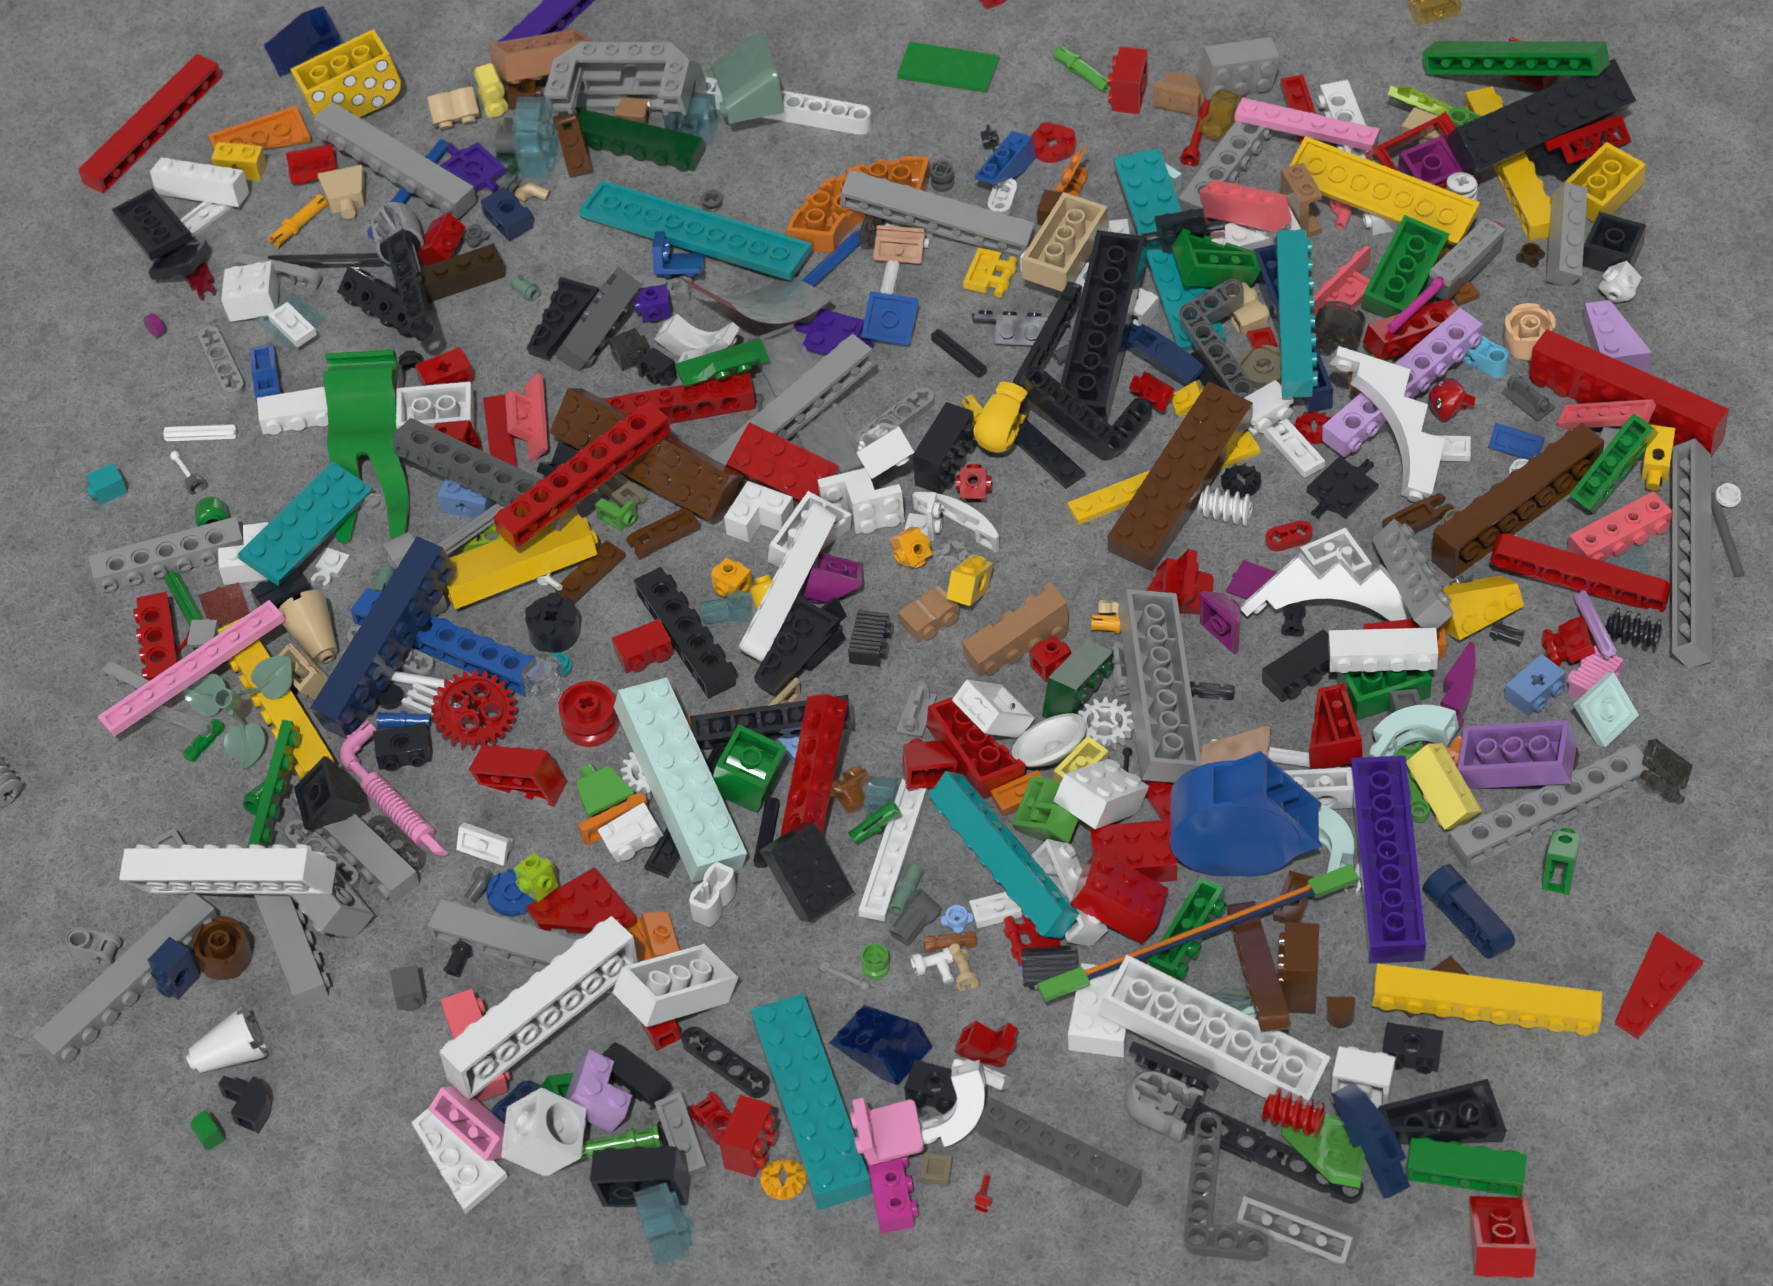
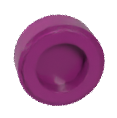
(154, 325)

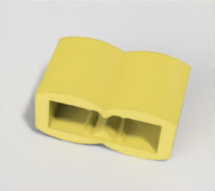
(490, 90)

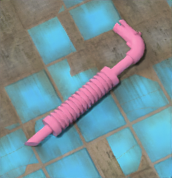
(385, 795)

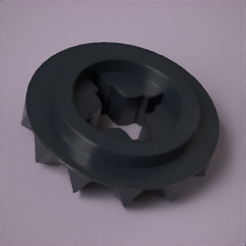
(1251, 476)

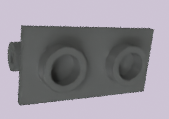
(1527, 398)

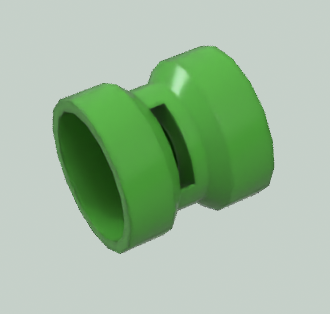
(875, 961)

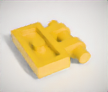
(982, 272)

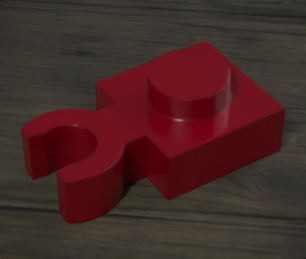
(201, 281)

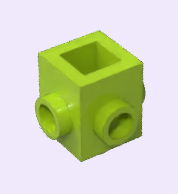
(535, 877)

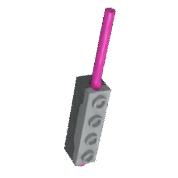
(1457, 267)

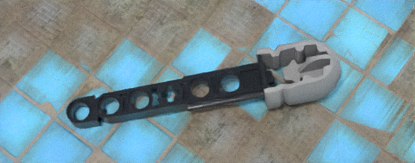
(396, 242)
(1157, 1090)

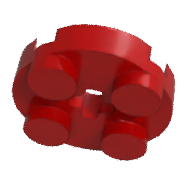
(1050, 132)

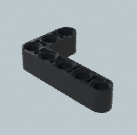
(1083, 415)

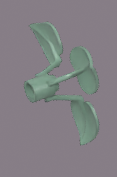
(211, 694)

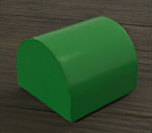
(206, 1130)

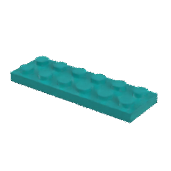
(305, 523)

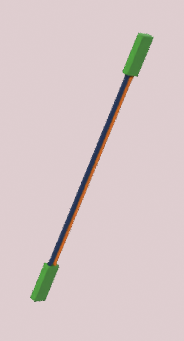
(1318, 887)

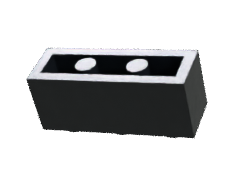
(1298, 668)

